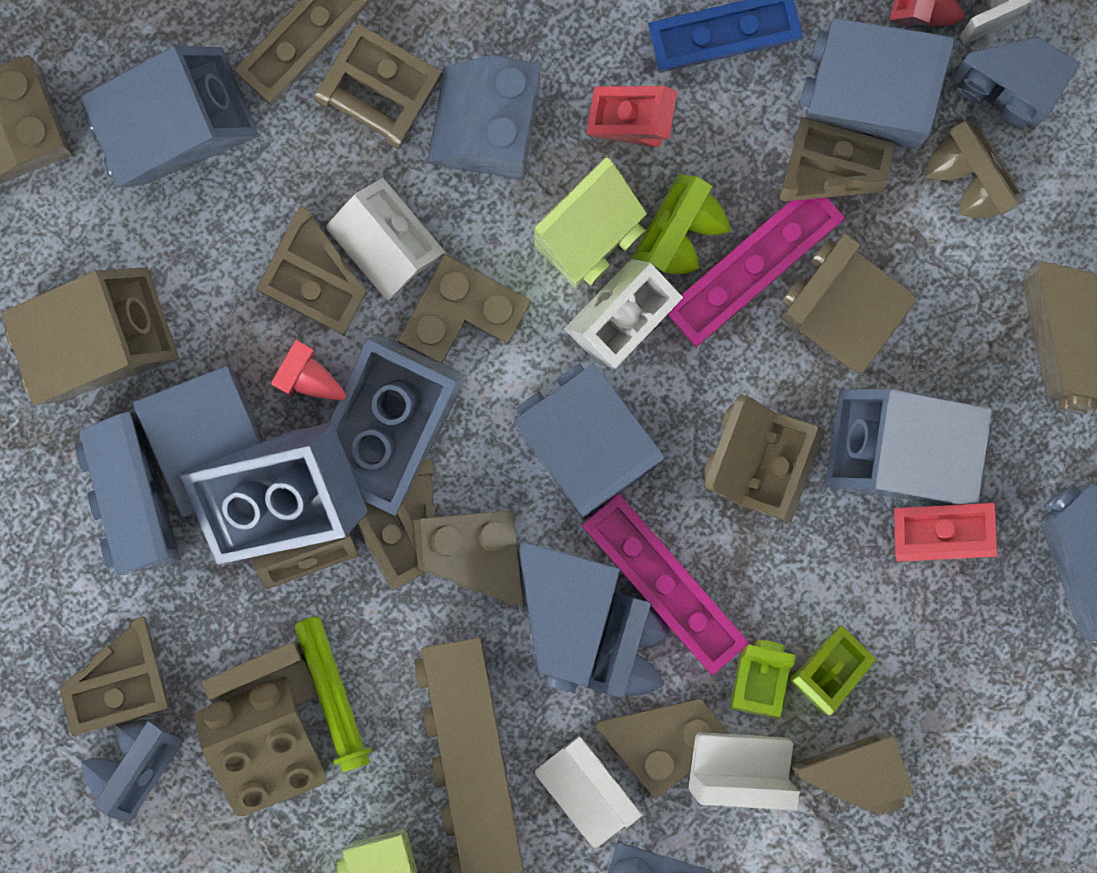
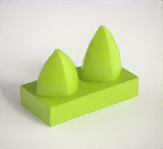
(683, 209)

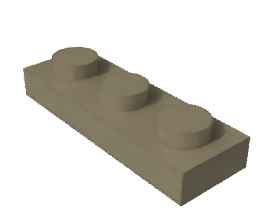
(296, 44)

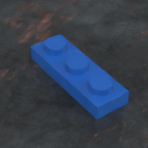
(723, 32)

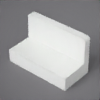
(999, 15)
(384, 238)
(743, 771)
(587, 792)

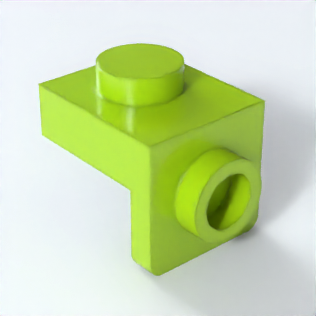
(761, 679)

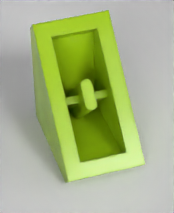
(832, 671)

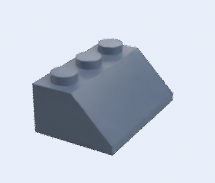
(127, 495)

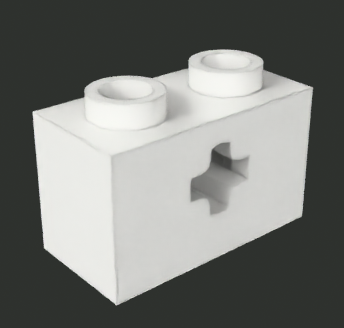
(623, 313)

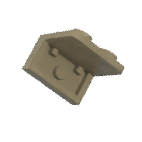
(847, 305)
(762, 459)
(259, 747)

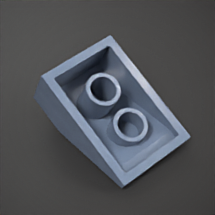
(392, 417)
(276, 495)

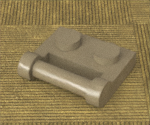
(386, 71)

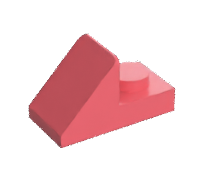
(632, 114)

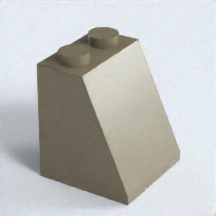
(1065, 333)
(89, 334)

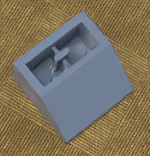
(1017, 78)

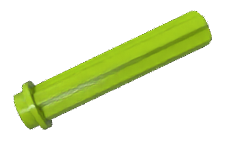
(331, 695)

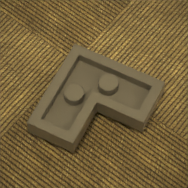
(456, 297)

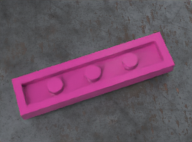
(753, 266)
(665, 584)

